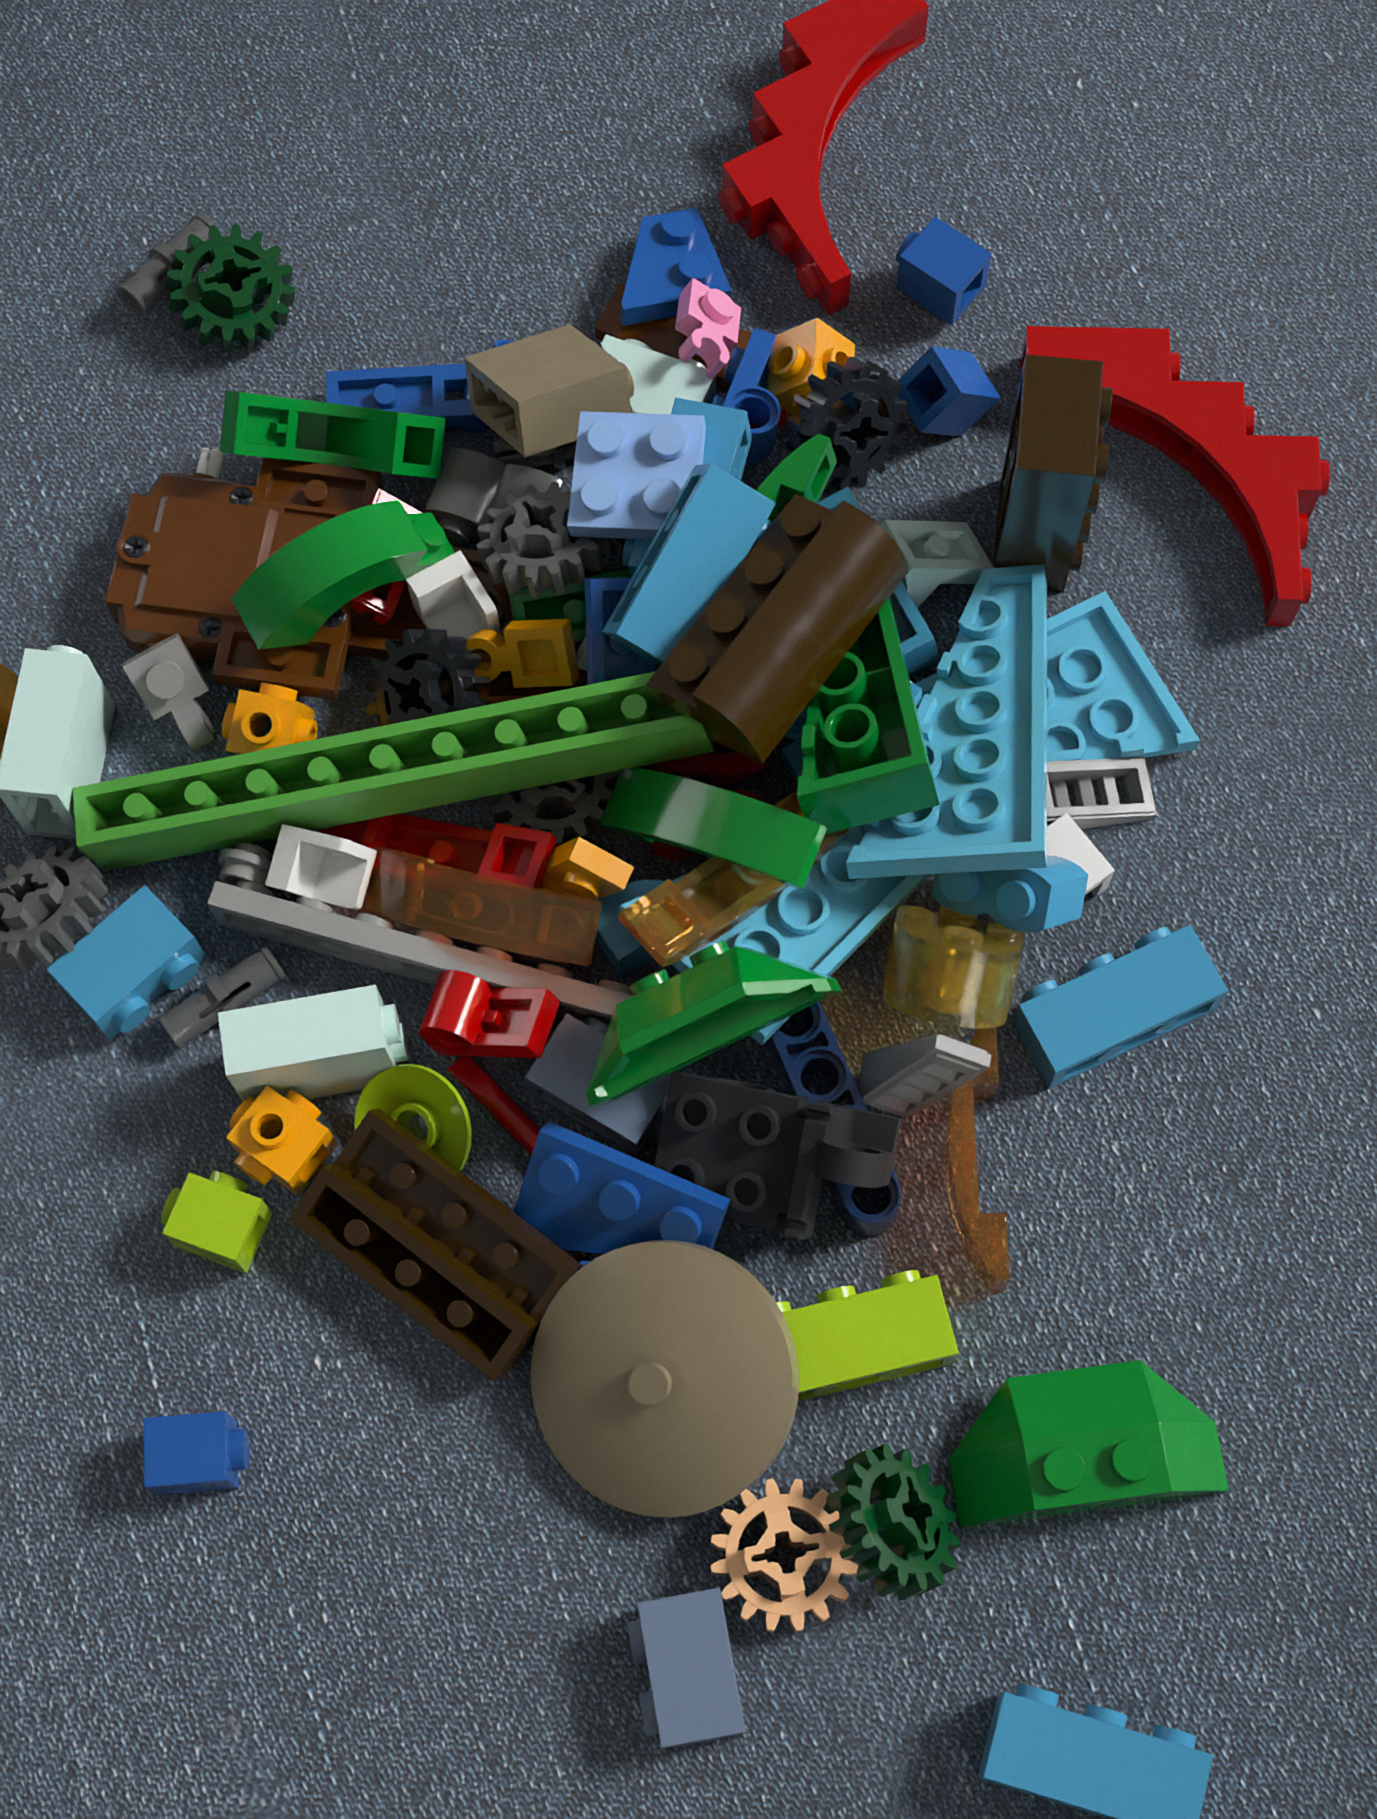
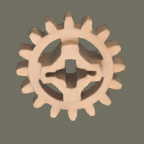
(790, 1586)

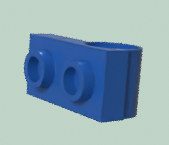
(747, 374)

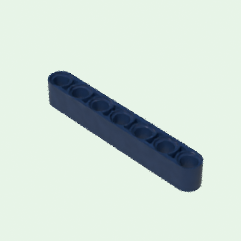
(821, 1053)

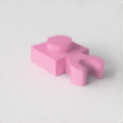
(710, 324)

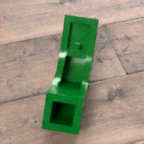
(332, 434)
(333, 564)

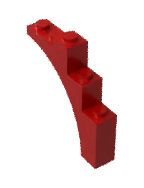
(777, 185)
(1207, 429)

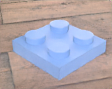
(631, 471)

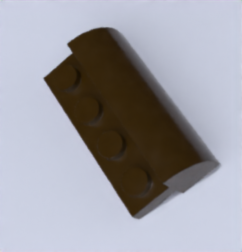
(780, 625)
(435, 1244)

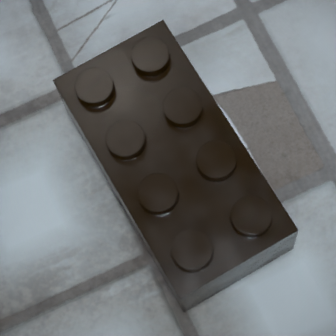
(1053, 466)

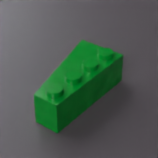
(865, 737)

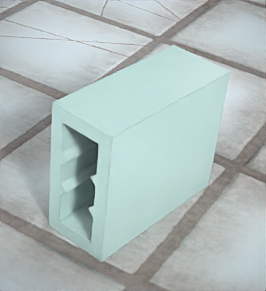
(54, 739)
(312, 1043)

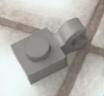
(171, 682)

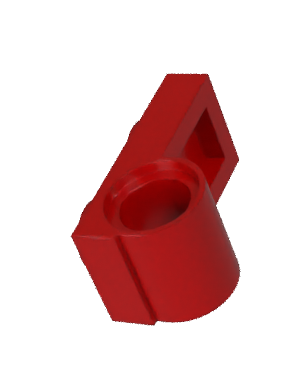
(487, 1021)

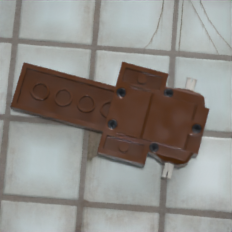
(203, 536)

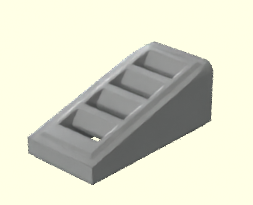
(1086, 812)
(918, 1073)

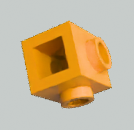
(802, 353)
(246, 718)
(280, 1139)

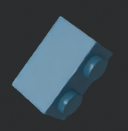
(128, 963)

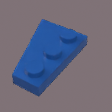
(605, 1200)

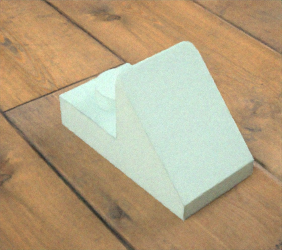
(937, 554)

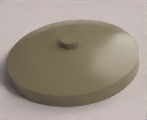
(664, 1378)

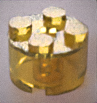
(951, 966)

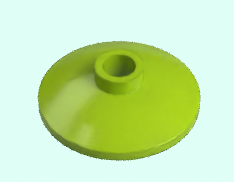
(418, 1091)

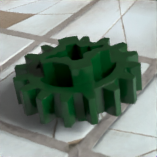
(227, 309)
(893, 1522)

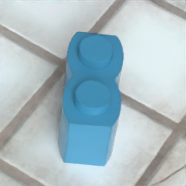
(1017, 898)

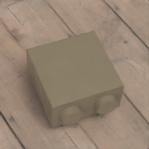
(540, 385)

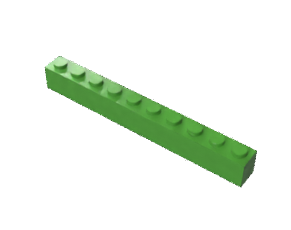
(382, 772)

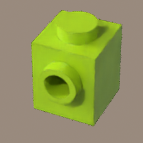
(216, 1219)

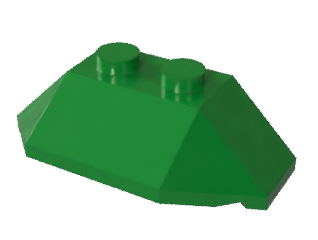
(698, 1013)
(1083, 1446)

